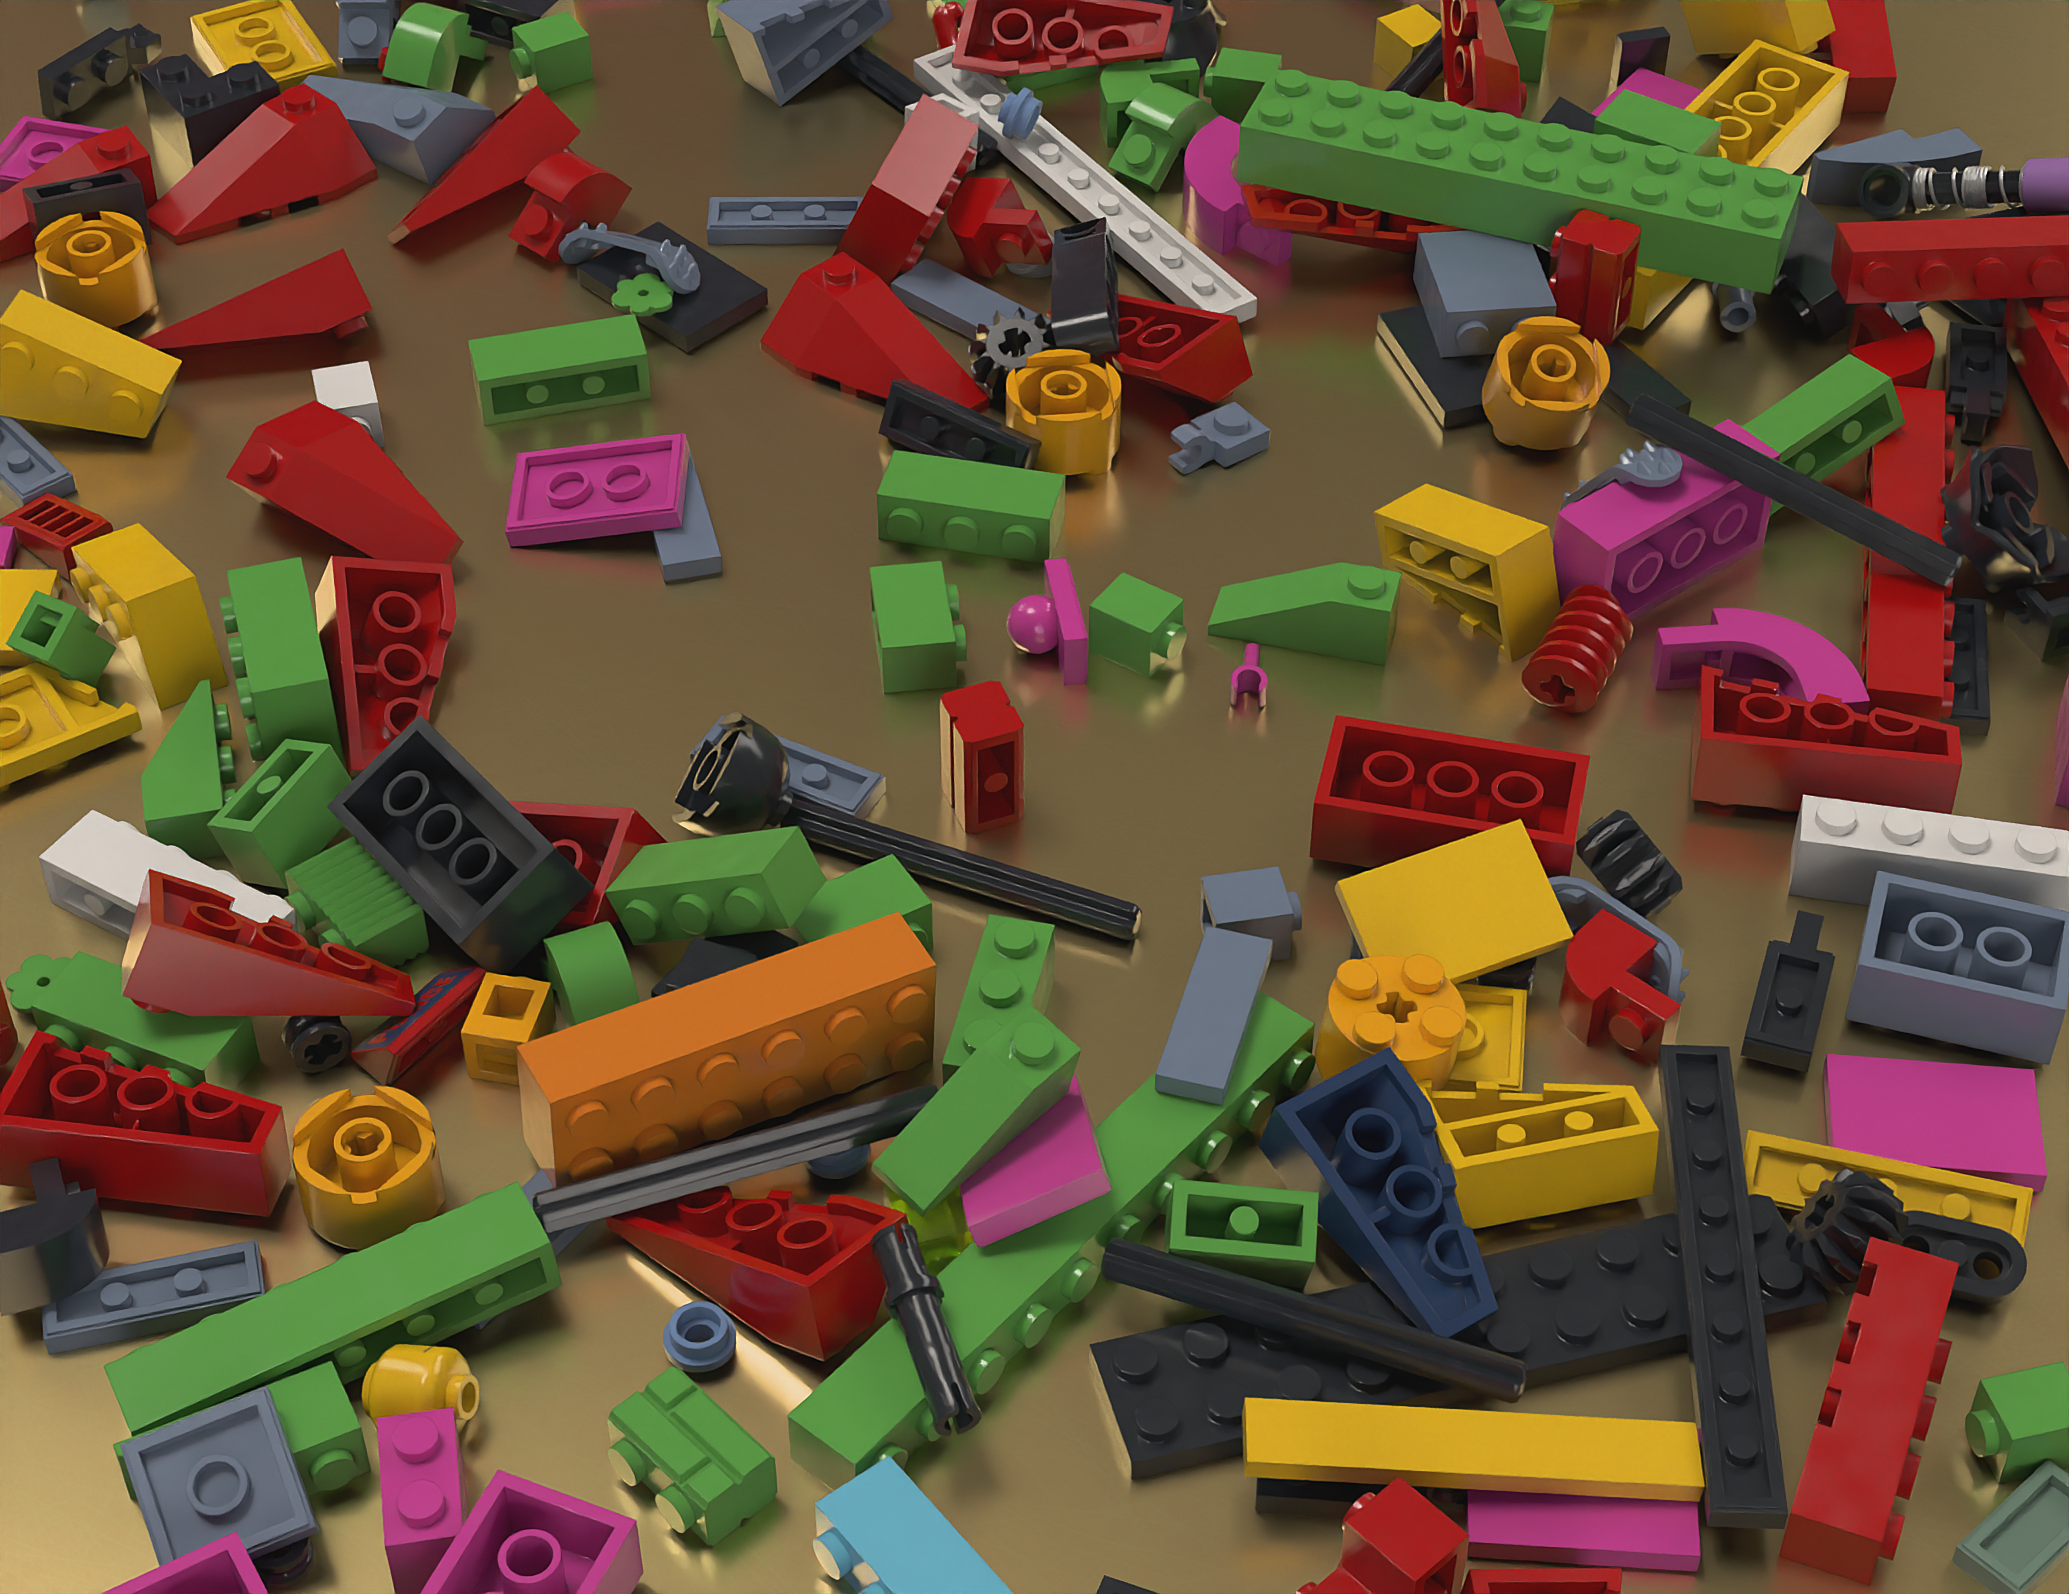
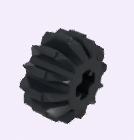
(998, 344)
(1629, 864)
(1837, 1226)

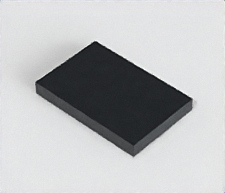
(695, 317)
(1448, 383)

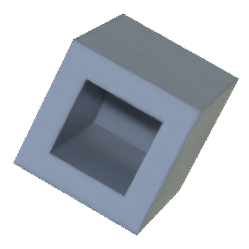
(1252, 905)

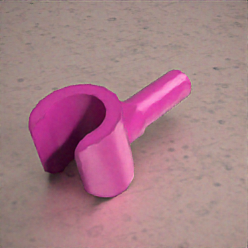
(1249, 676)

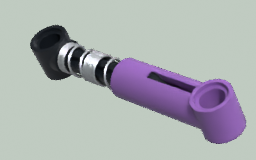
(2039, 186)

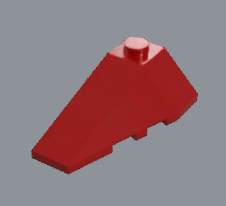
(1058, 34)
(1479, 59)
(275, 157)
(494, 161)
(297, 306)
(342, 485)
(773, 1263)

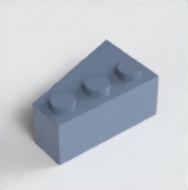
(795, 41)

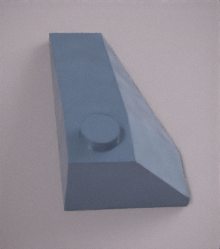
(407, 126)

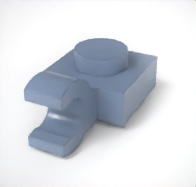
(1222, 435)

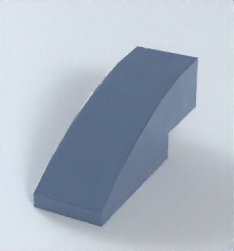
(1838, 170)

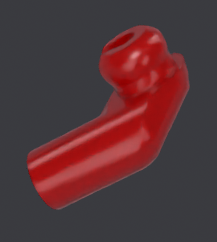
(946, 23)

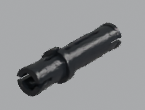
(916, 1302)

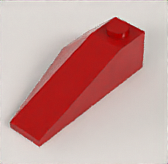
(96, 155)
(1334, 220)
(859, 333)
(1180, 348)
(382, 646)
(595, 842)
(211, 961)

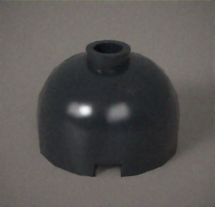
(736, 783)

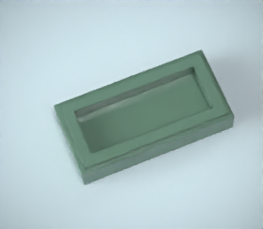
(2022, 1536)

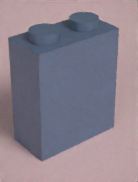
(1478, 289)

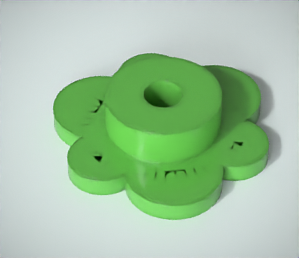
(643, 295)
(33, 979)

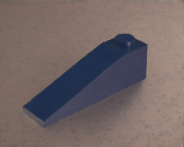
(1385, 1190)

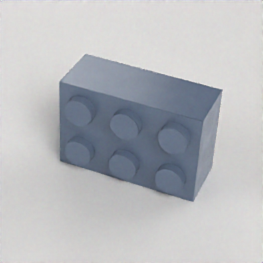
(1962, 967)

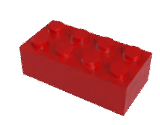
(1413, 789)

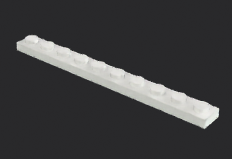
(1093, 193)

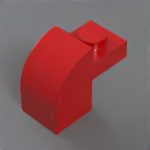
(564, 196)
(996, 227)
(1889, 348)
(1609, 988)

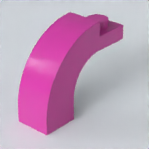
(1214, 199)
(1761, 647)

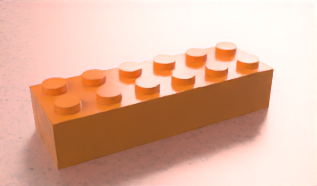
(728, 1051)

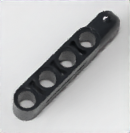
(1085, 289)

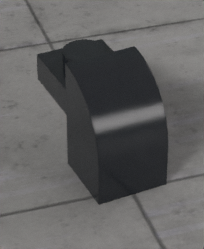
(51, 1244)

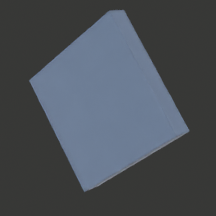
(221, 1477)

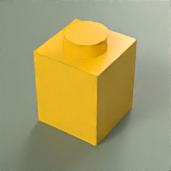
(1402, 37)

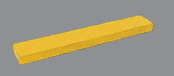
(1471, 1449)

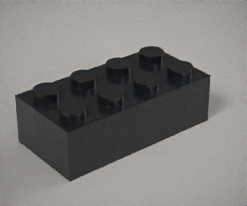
(460, 848)

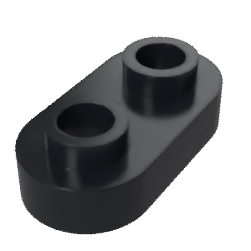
(1965, 1244)

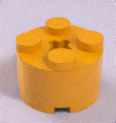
(96, 268)
(1544, 384)
(1067, 408)
(1396, 1006)
(367, 1166)

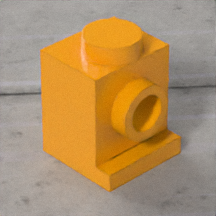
(502, 1017)

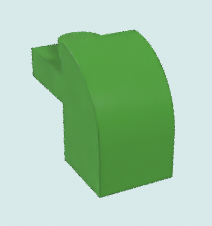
(428, 46)
(1125, 80)
(1159, 131)
(589, 973)

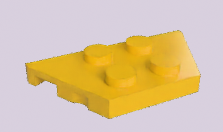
(53, 721)

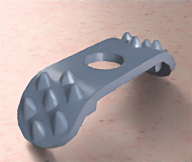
(673, 262)
(1651, 467)
(1583, 900)

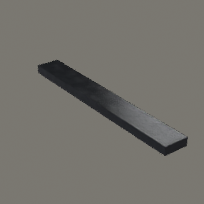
(1721, 1291)

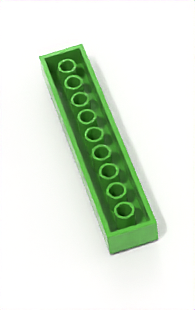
(1517, 176)

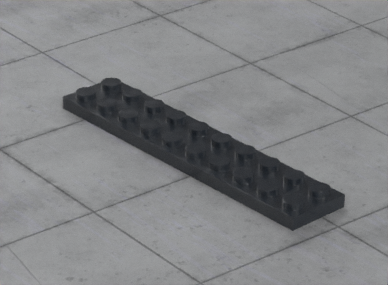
(1561, 1310)

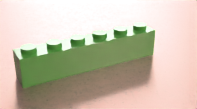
(397, 1292)

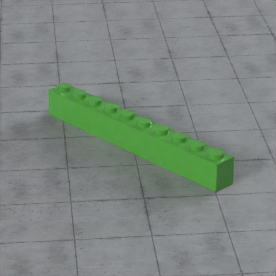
(1014, 1287)

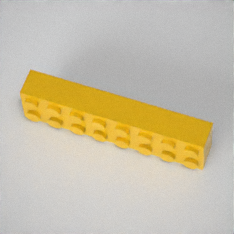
(1772, 116)

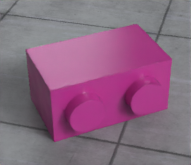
(420, 1493)

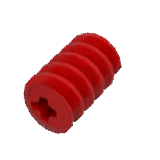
(1578, 650)

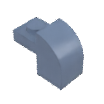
(365, 29)

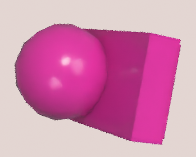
(1053, 622)

